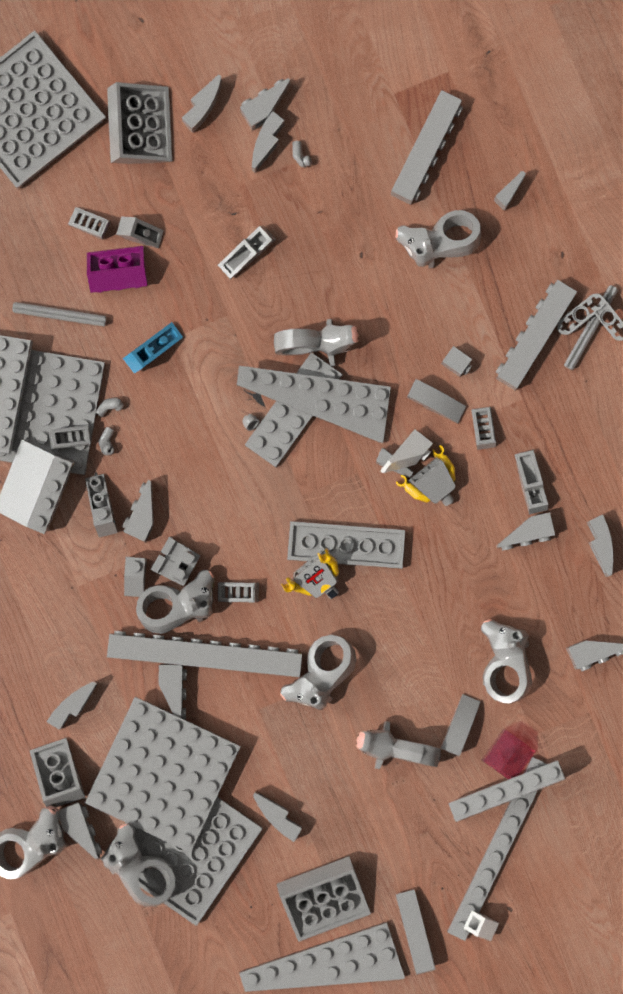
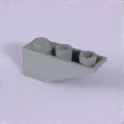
(258, 109)
(101, 506)
(142, 517)
(533, 528)
(588, 652)
(171, 684)
(75, 823)

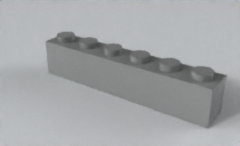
(425, 148)
(536, 334)
(507, 791)

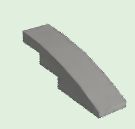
(415, 932)

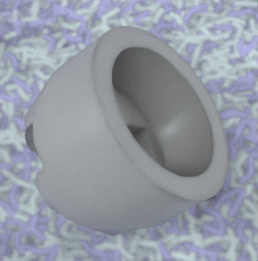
(250, 422)

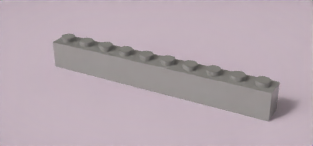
(204, 655)

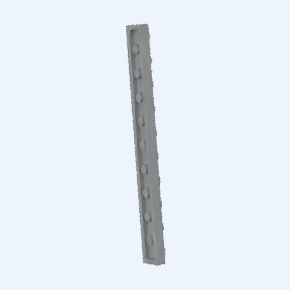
(493, 858)

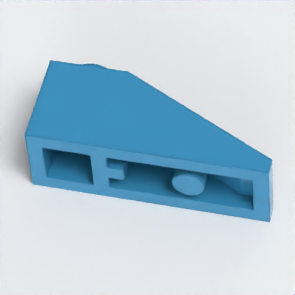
(152, 347)

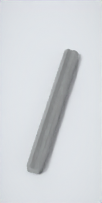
(60, 314)
(588, 332)

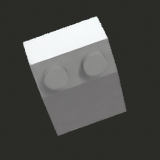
(57, 774)

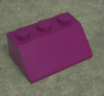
(116, 269)

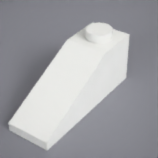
(409, 453)

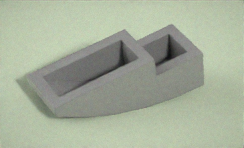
(203, 104)
(266, 140)
(246, 251)
(436, 401)
(531, 482)
(602, 544)
(71, 705)
(460, 725)
(277, 815)

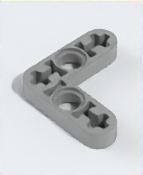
(598, 311)

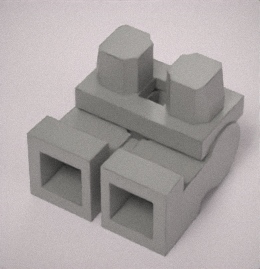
(174, 555)

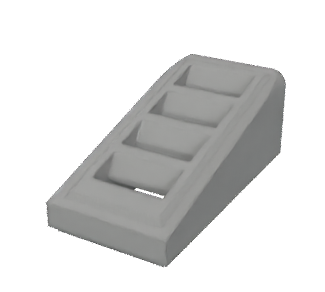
(506, 194)
(102, 230)
(53, 441)
(484, 444)
(383, 458)
(254, 592)

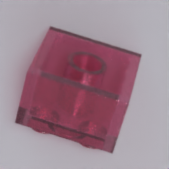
(508, 755)

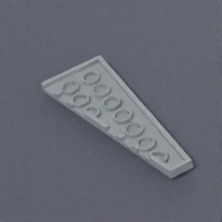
(340, 402)
(345, 960)

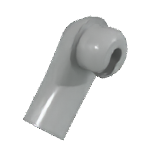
(298, 156)
(111, 403)
(105, 443)

